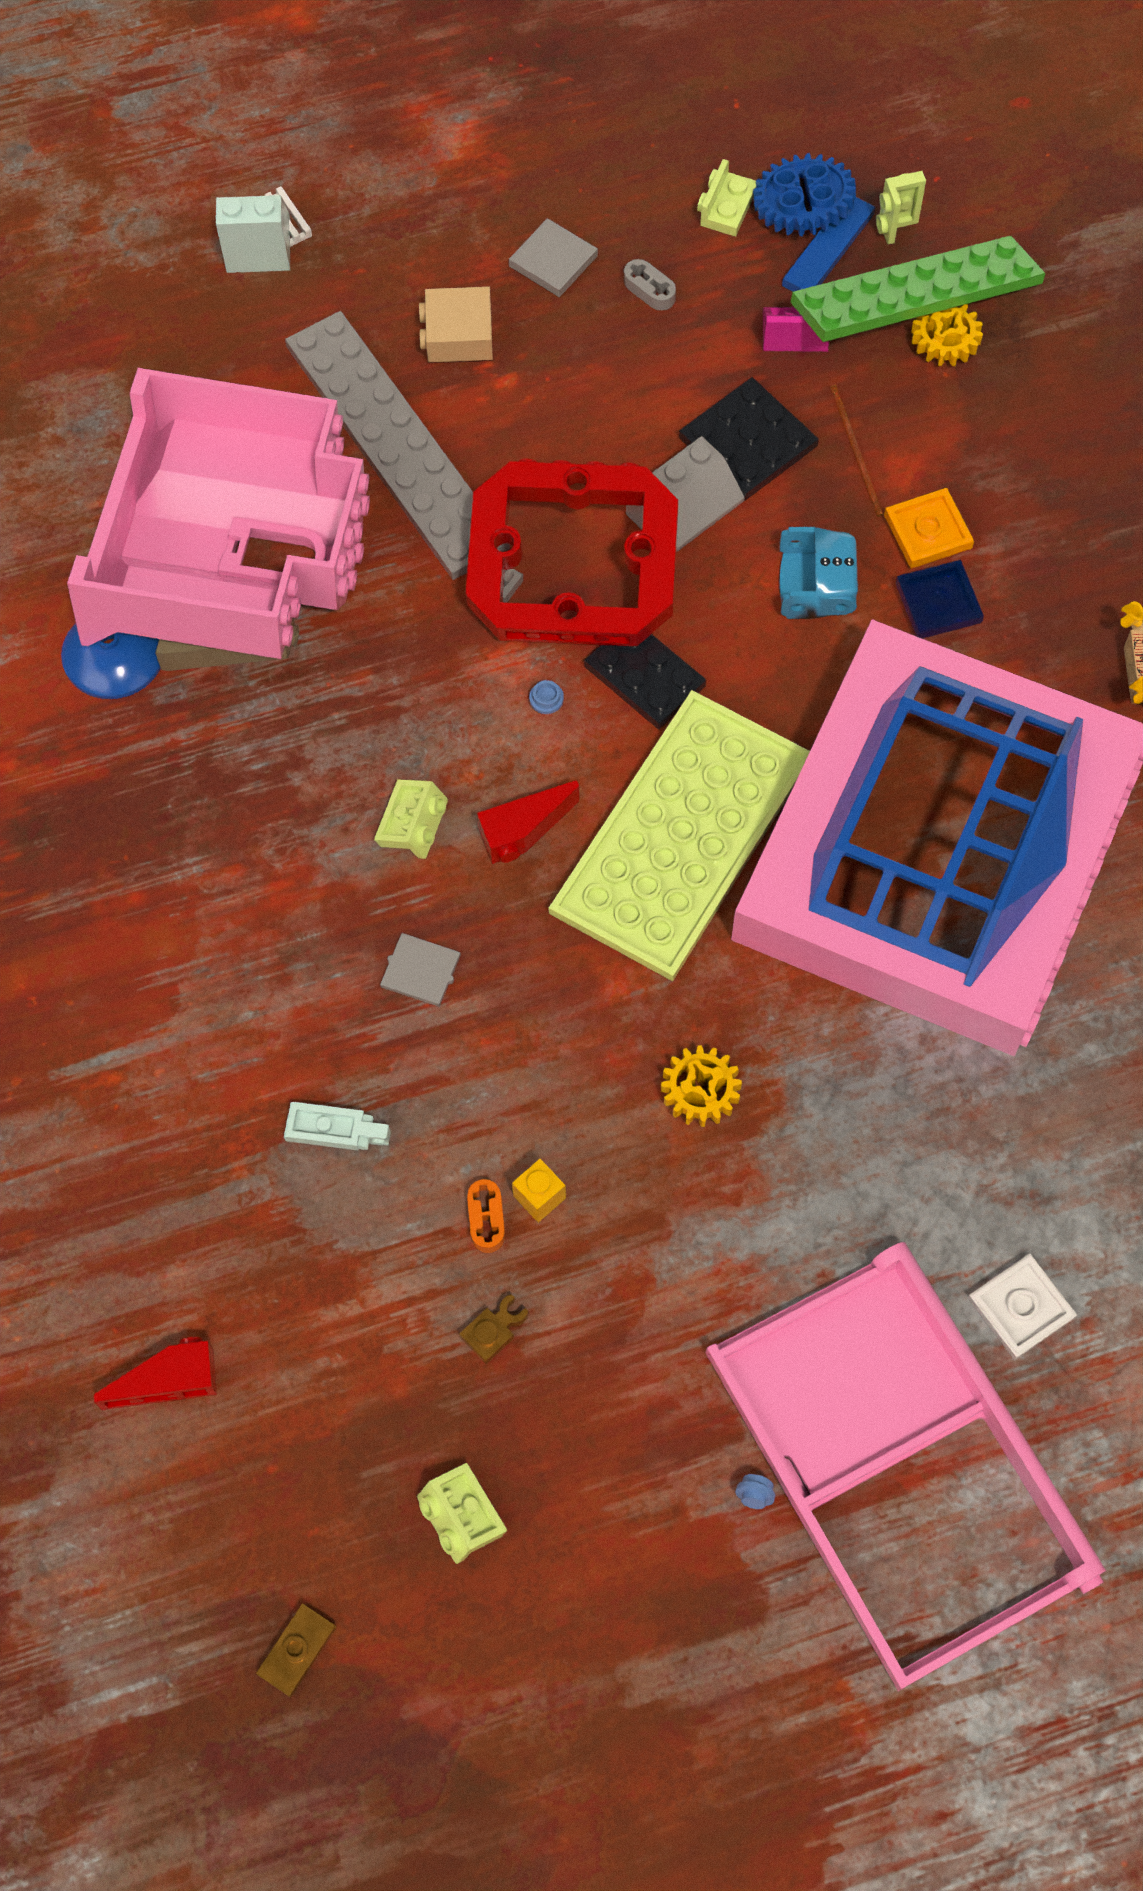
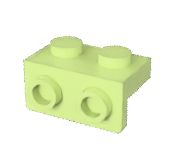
(900, 203)

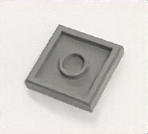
(553, 257)

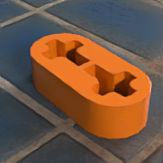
(494, 1214)

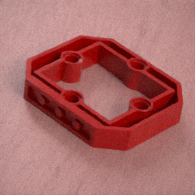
(551, 483)

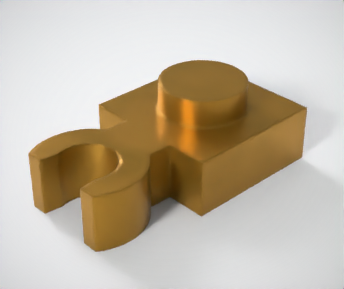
(490, 1332)

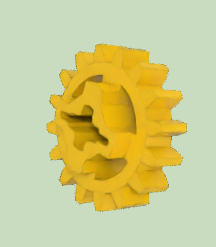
(947, 334)
(687, 1093)

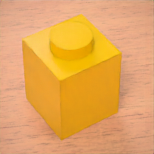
(539, 1190)

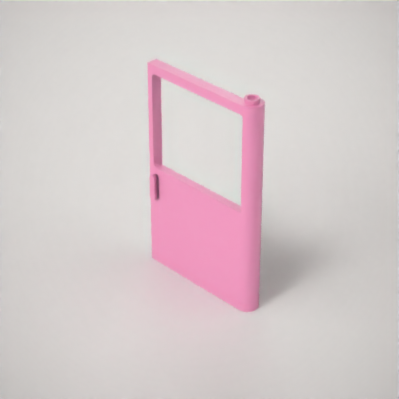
(864, 1384)

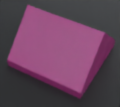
(788, 331)

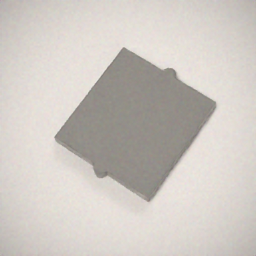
(420, 969)

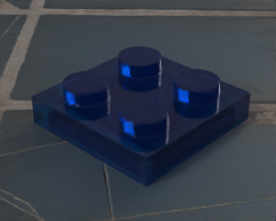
(939, 599)

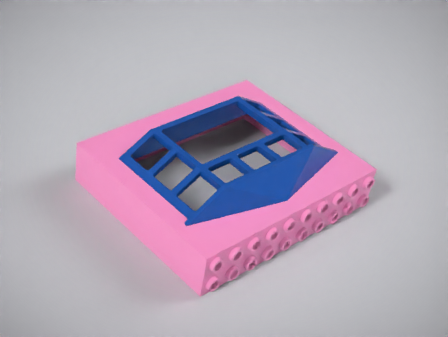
(1049, 875)

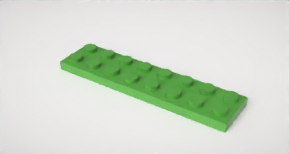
(916, 288)

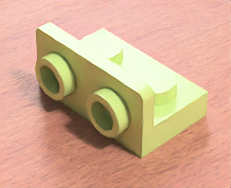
(726, 200)
(412, 817)
(460, 1512)

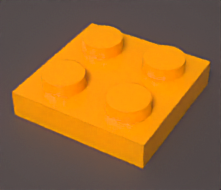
(929, 528)

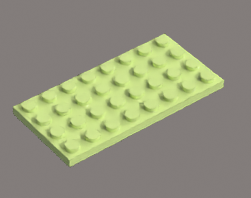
(680, 835)

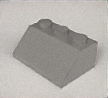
(702, 486)

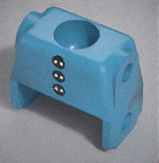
(817, 573)

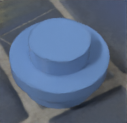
(546, 697)
(755, 1491)

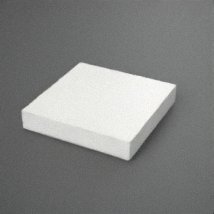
(1022, 1306)

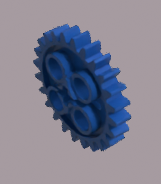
(827, 190)

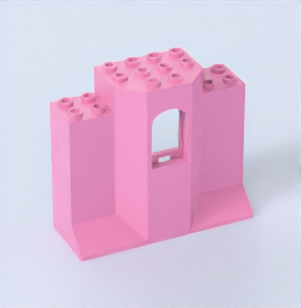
(193, 480)

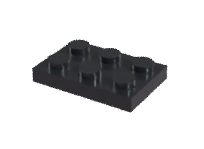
(646, 677)

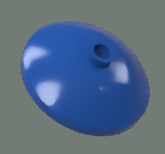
(110, 668)

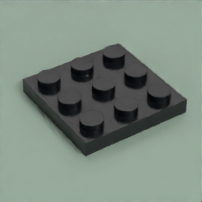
(752, 435)

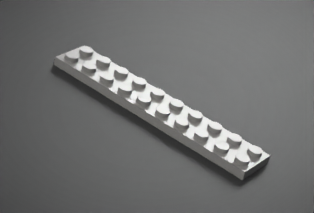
(390, 437)

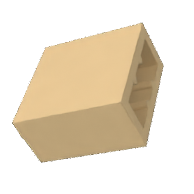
(456, 324)

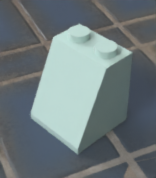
(254, 233)

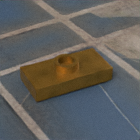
(296, 1650)

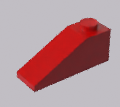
(519, 824)
(170, 1375)

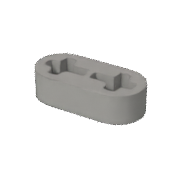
(646, 287)

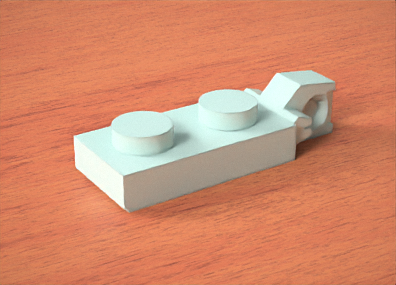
(334, 1127)

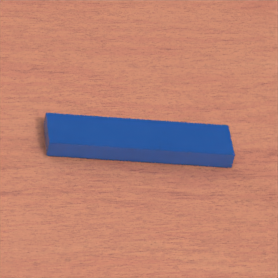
(828, 248)

